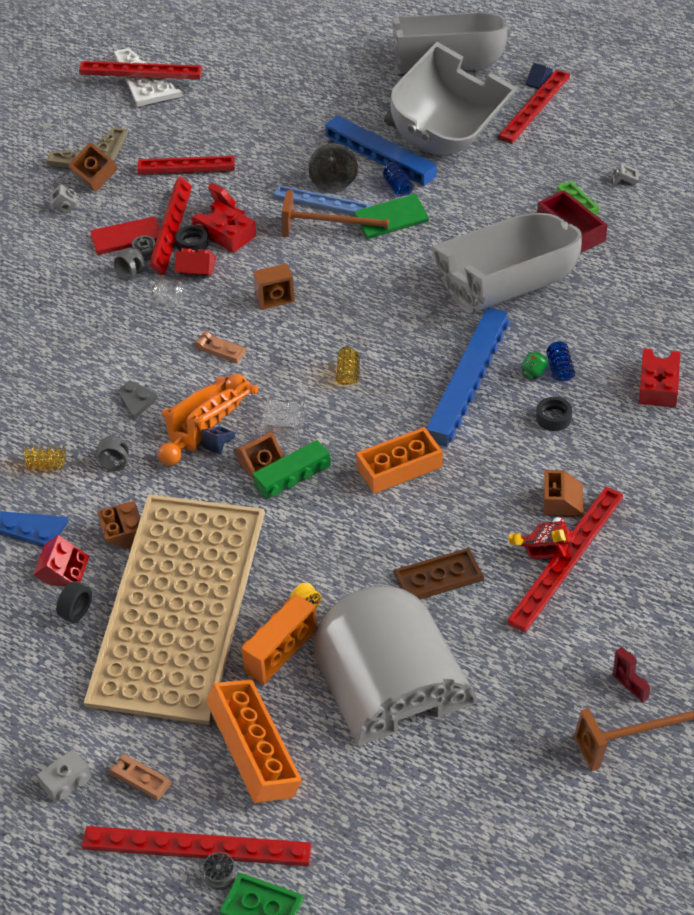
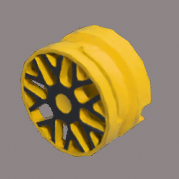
(308, 593)

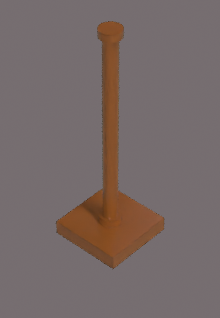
(289, 213)
(594, 742)

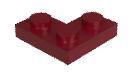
(624, 672)

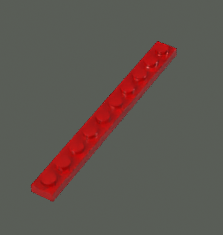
(560, 567)
(196, 845)

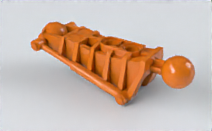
(201, 412)

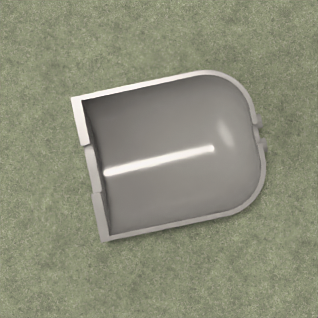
(474, 36)
(443, 106)
(507, 259)
(387, 662)

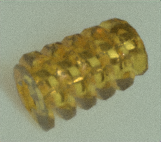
(347, 366)
(45, 458)

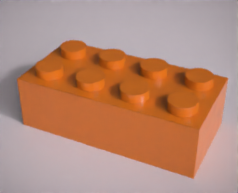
(399, 460)
(279, 639)

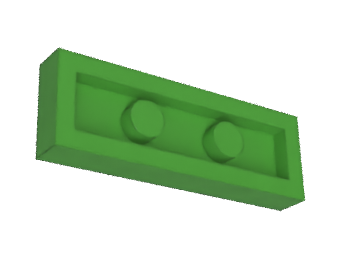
(579, 195)

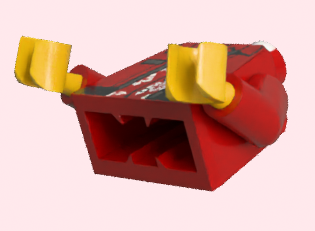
(546, 540)

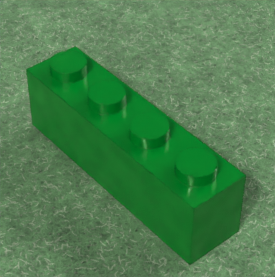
(292, 469)

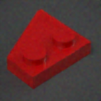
(220, 194)

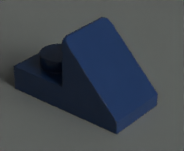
(538, 75)
(216, 437)

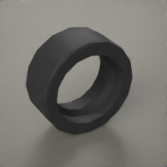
(192, 231)
(554, 424)
(74, 601)

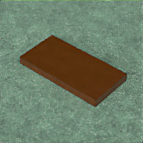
(439, 574)

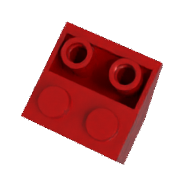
(190, 262)
(60, 563)

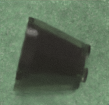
(336, 173)

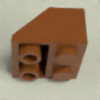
(562, 494)
(120, 523)

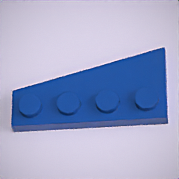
(31, 527)

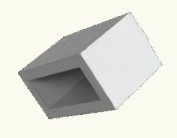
(64, 776)

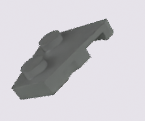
(136, 398)

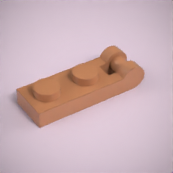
(220, 347)
(140, 777)

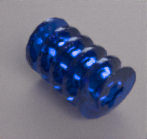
(398, 179)
(560, 361)

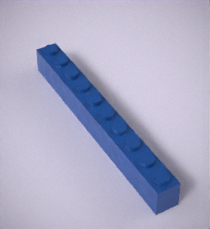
(467, 376)

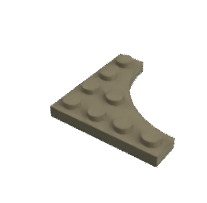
(109, 145)

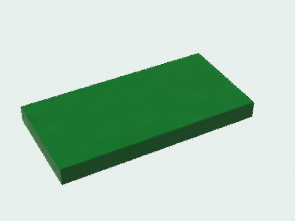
(401, 214)

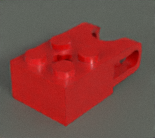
(226, 226)
(659, 379)

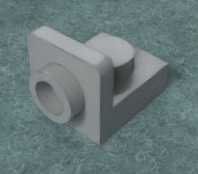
(625, 173)

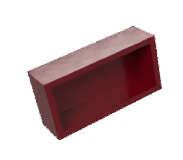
(573, 212)

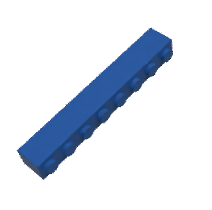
(380, 149)

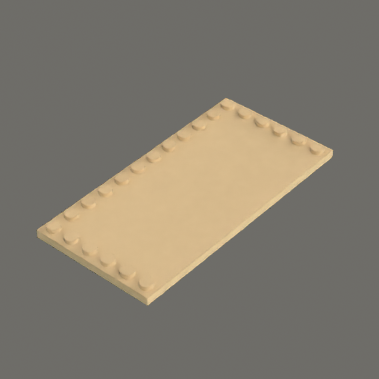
(175, 609)

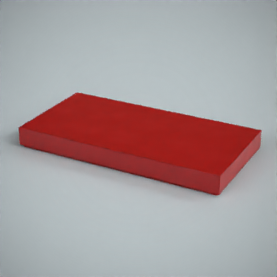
(121, 235)

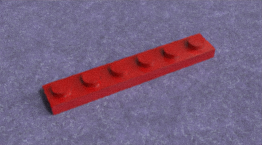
(186, 165)

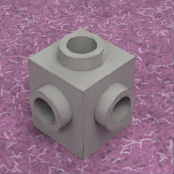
(63, 199)

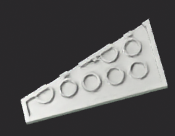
(144, 89)

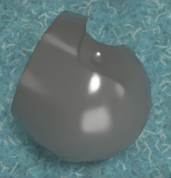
(128, 258)
(112, 446)

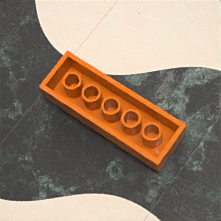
(253, 741)

